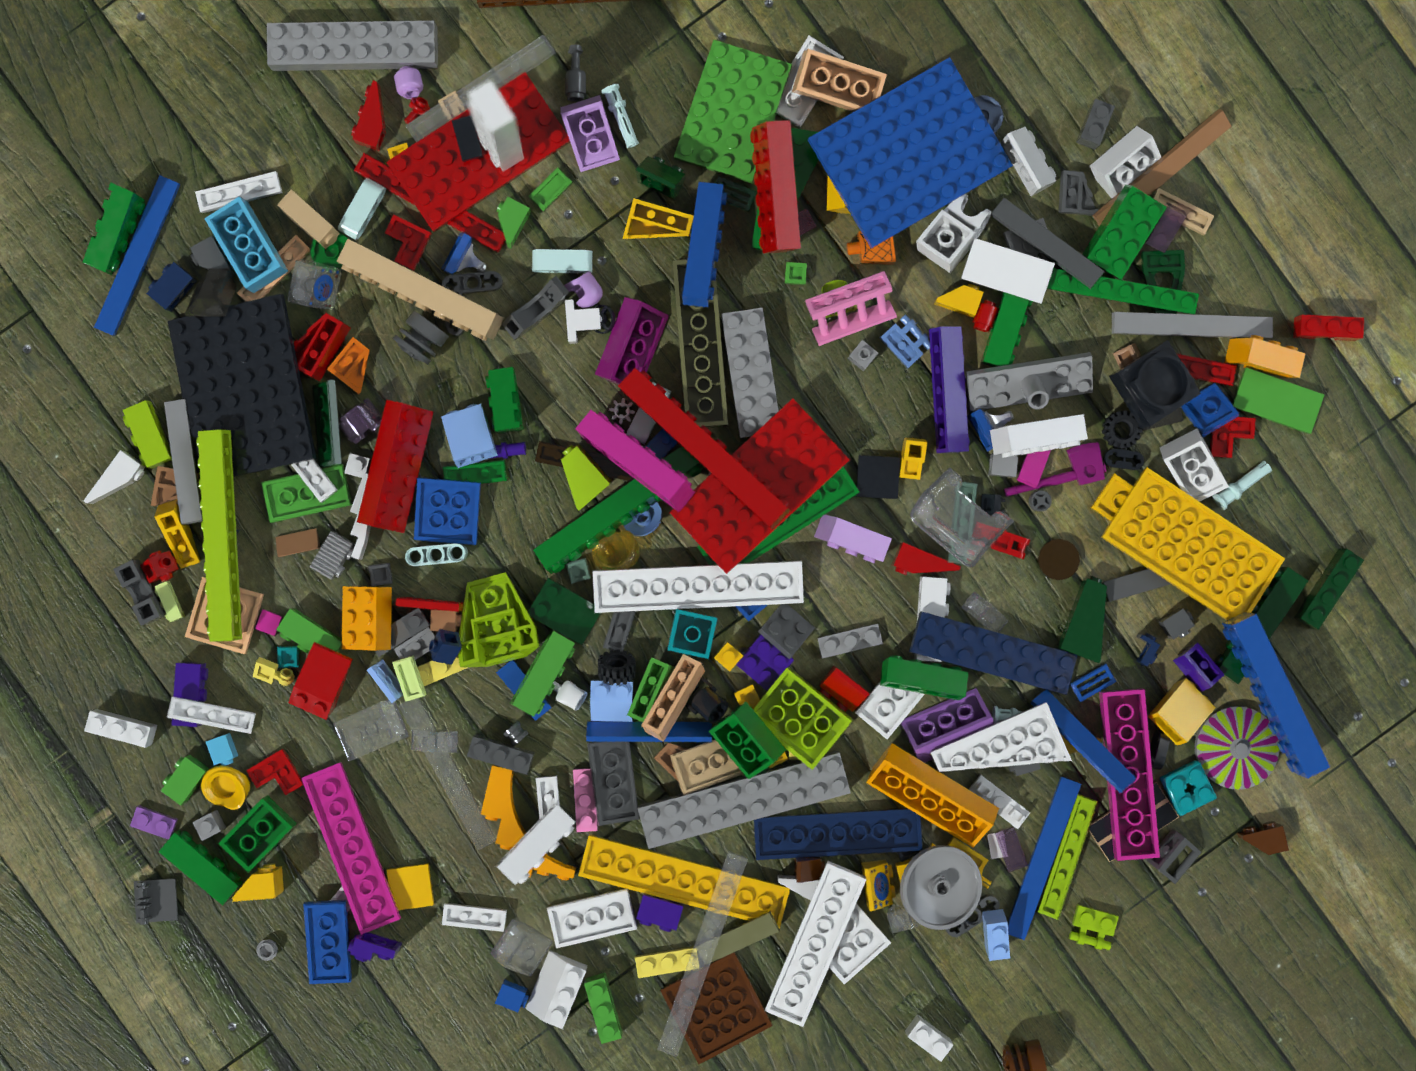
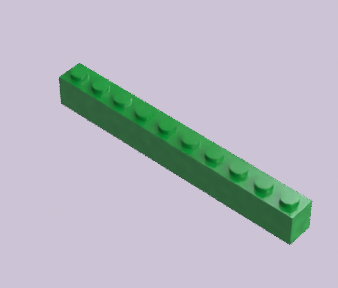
(607, 517)

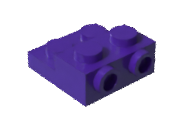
(764, 662)
(368, 944)

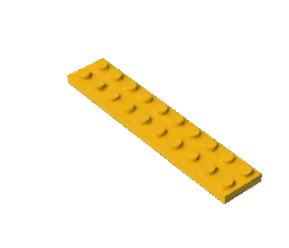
(676, 879)

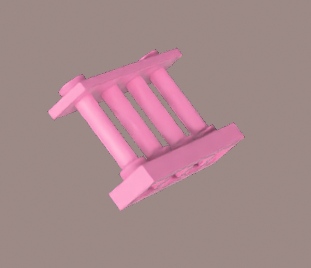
(848, 296)

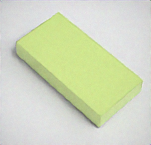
(409, 678)

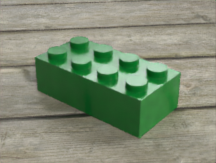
(1124, 231)

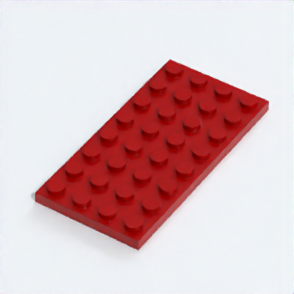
(447, 186)
(786, 454)

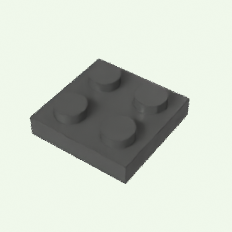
(786, 630)

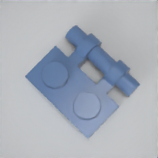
(902, 345)

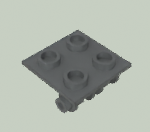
(155, 900)

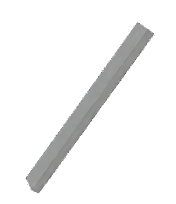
(1191, 325)

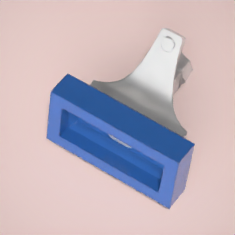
(462, 256)
(984, 422)

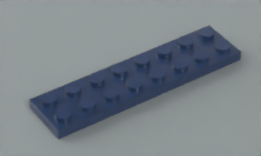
(993, 653)
(837, 834)

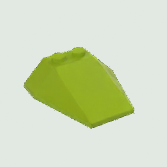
(494, 624)

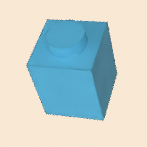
(222, 750)

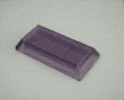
(1011, 849)

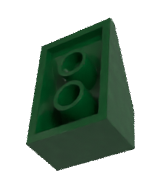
(660, 177)
(564, 611)

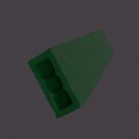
(1086, 621)

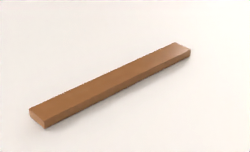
(1175, 158)

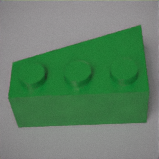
(504, 400)

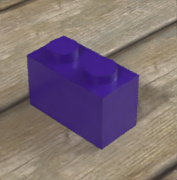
(1198, 667)
(659, 912)

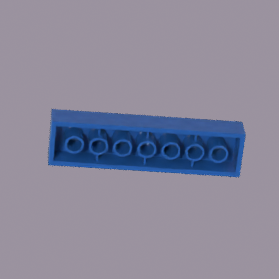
(1275, 695)

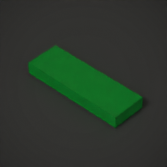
(479, 472)

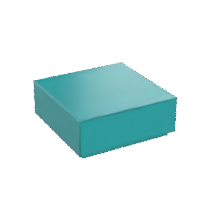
(288, 656)

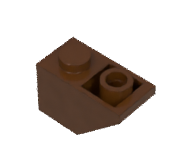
(1268, 839)

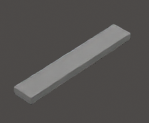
(183, 462)

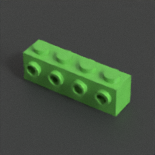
(542, 673)

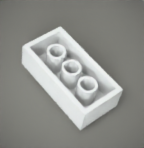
(1038, 436)
(535, 844)

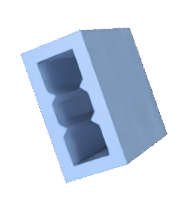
(469, 435)

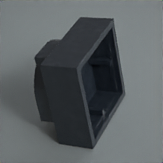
(1155, 384)

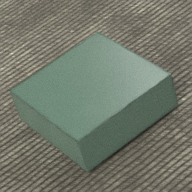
(578, 570)

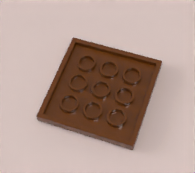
(725, 1010)

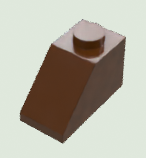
(808, 869)

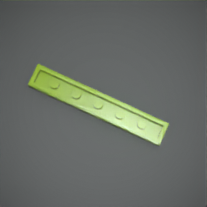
(1068, 856)

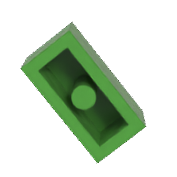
(184, 779)

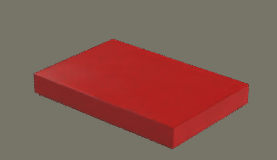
(429, 604)

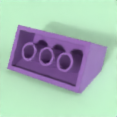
(946, 724)

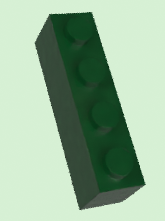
(1329, 588)

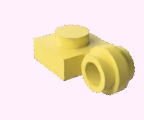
(267, 671)

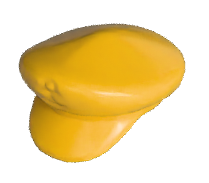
(225, 787)

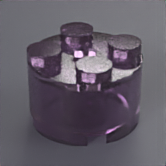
(359, 420)

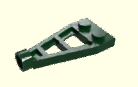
(1159, 262)

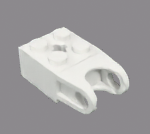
(954, 227)

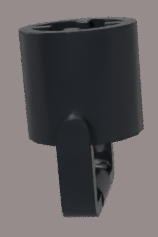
(708, 703)

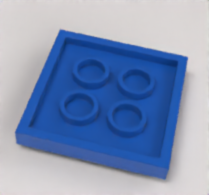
(447, 510)

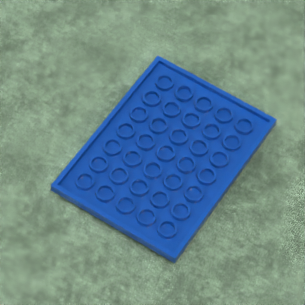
(910, 152)

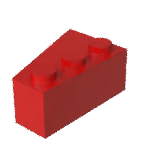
(319, 345)

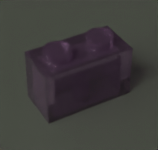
(1166, 227)

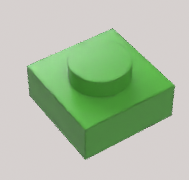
(795, 273)

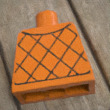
(880, 254)

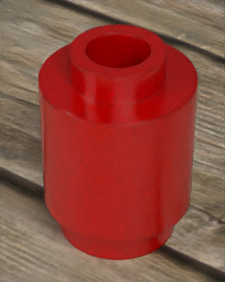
(985, 316)

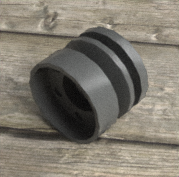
(420, 337)

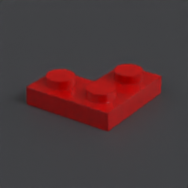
(413, 240)
(1222, 438)
(278, 767)

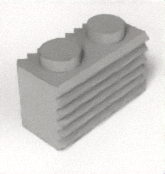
(332, 556)

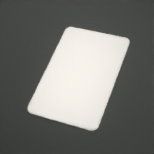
(995, 851)

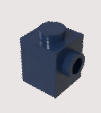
(445, 646)

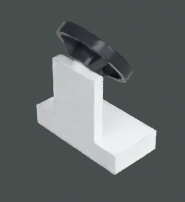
(587, 320)

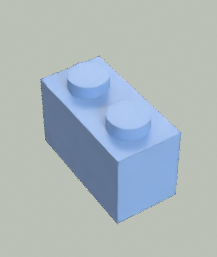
(996, 934)

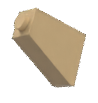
(308, 219)

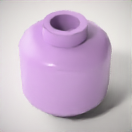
(408, 82)

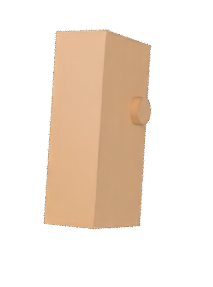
(837, 81)

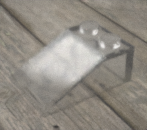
(371, 729)

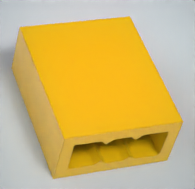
(1182, 711)

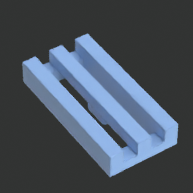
(386, 680)

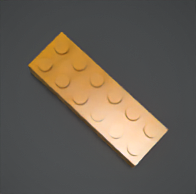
(932, 795)

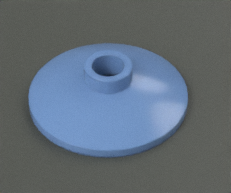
(640, 528)

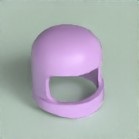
(586, 289)

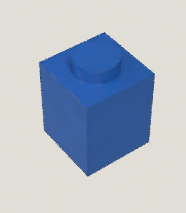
(512, 996)

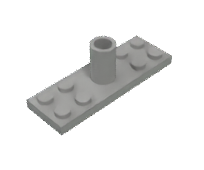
(1030, 382)

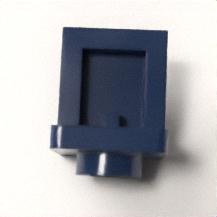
(1148, 653)

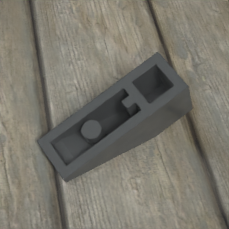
(406, 628)

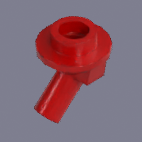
(419, 106)

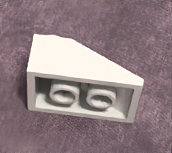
(1193, 466)

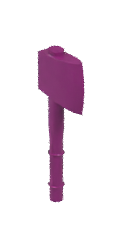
(1085, 465)

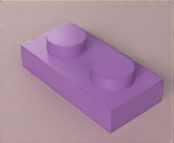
(153, 822)

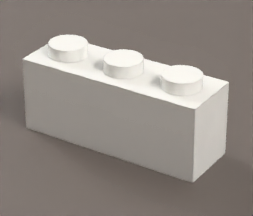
(120, 728)

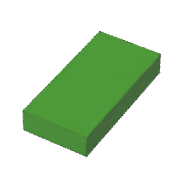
(550, 189)

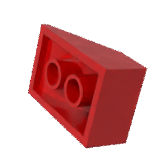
(320, 681)

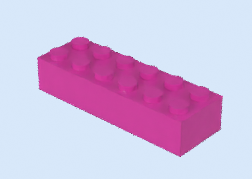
(635, 459)

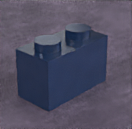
(171, 286)

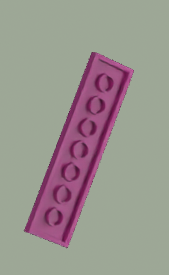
(351, 848)

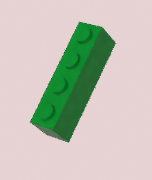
(1006, 331)
(924, 678)
(201, 867)

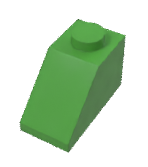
(512, 219)

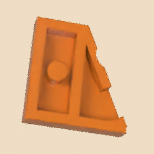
(351, 364)

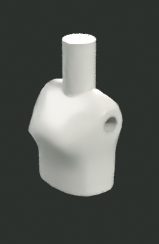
(570, 694)

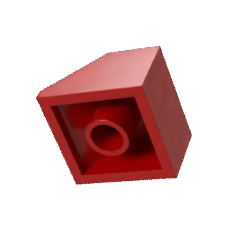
(843, 689)

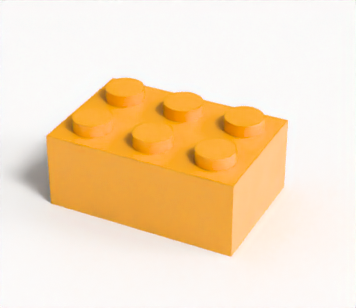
(366, 618)

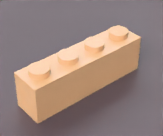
(673, 697)

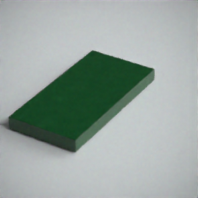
(326, 424)

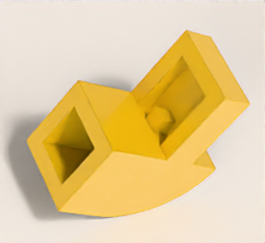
(912, 458)

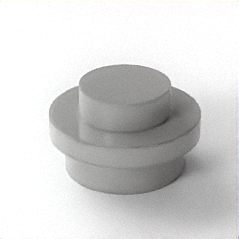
(267, 949)

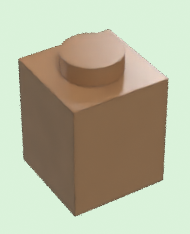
(445, 620)

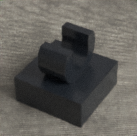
(991, 503)

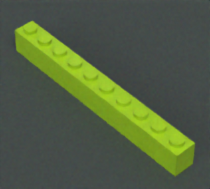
(219, 535)

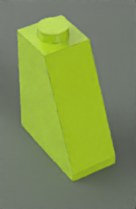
(583, 475)

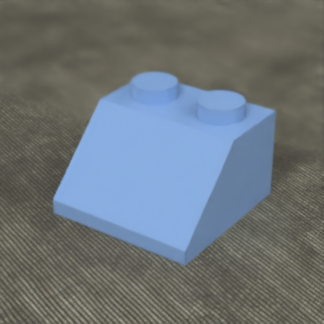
(610, 701)

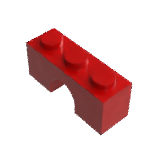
(1328, 327)

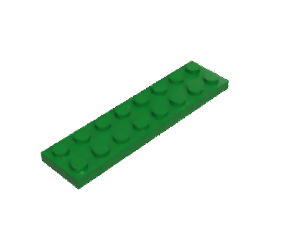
(826, 498)

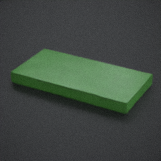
(1277, 400)
(292, 498)

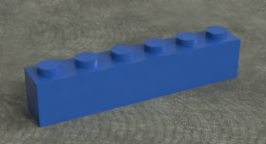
(703, 244)

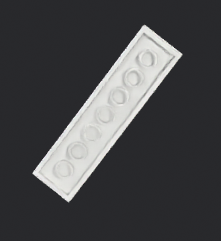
(815, 943)

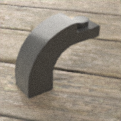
(536, 309)

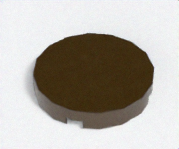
(1058, 559)

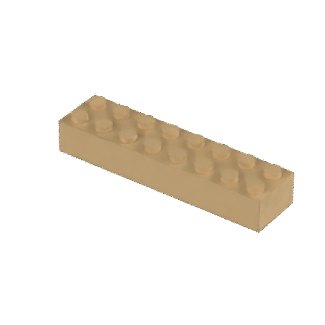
(414, 287)

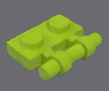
(1096, 921)

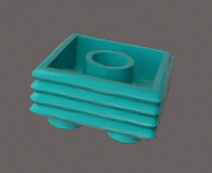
(1200, 793)

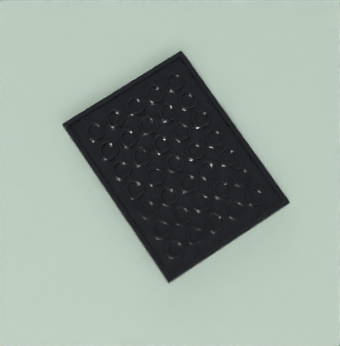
(245, 379)

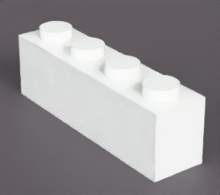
(932, 601)

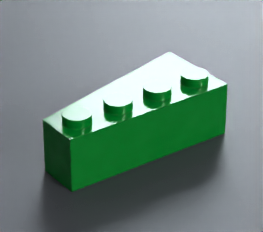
(114, 229)

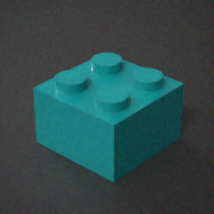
(692, 633)

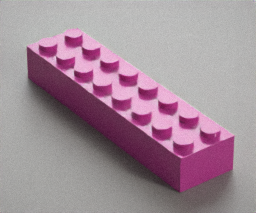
(1128, 740)

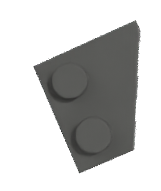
(1075, 194)

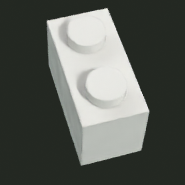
(929, 1038)

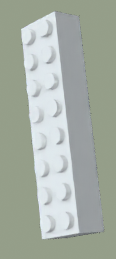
(495, 126)

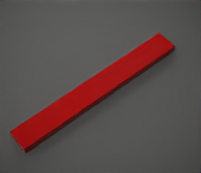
(465, 223)

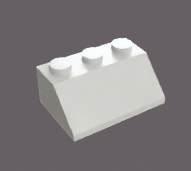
(1028, 160)
(1125, 161)
(556, 989)

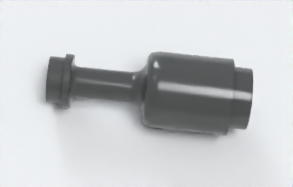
(575, 78)

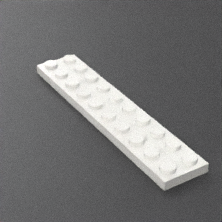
(697, 586)

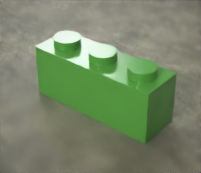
(306, 631)
(650, 688)
(603, 1008)

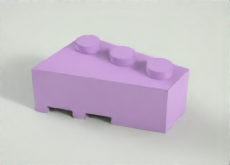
(852, 538)

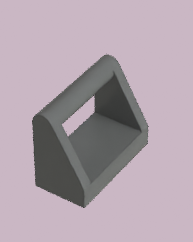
(1169, 850)

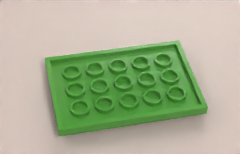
(731, 98)

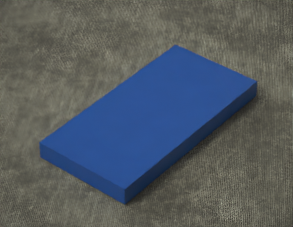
(327, 942)

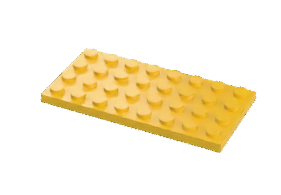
(1192, 546)

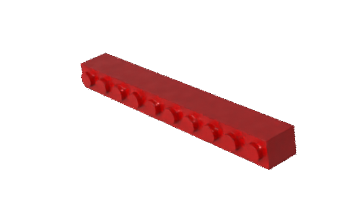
(704, 449)

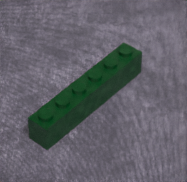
(1270, 611)

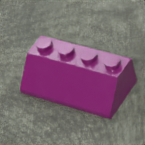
(631, 340)

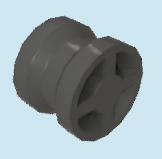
(1043, 501)
(515, 733)

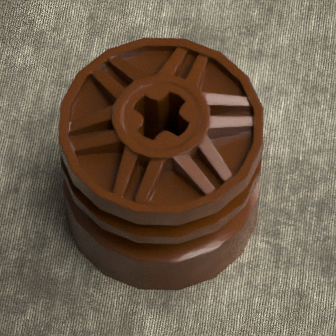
(1029, 1060)

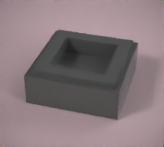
(380, 574)

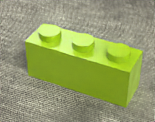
(147, 434)

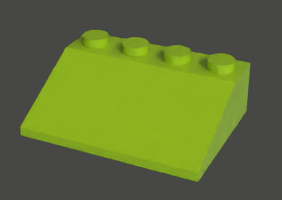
(802, 717)

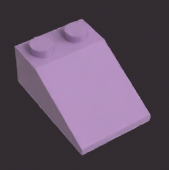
(590, 133)

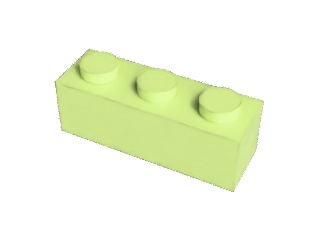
(169, 601)

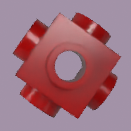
(159, 566)

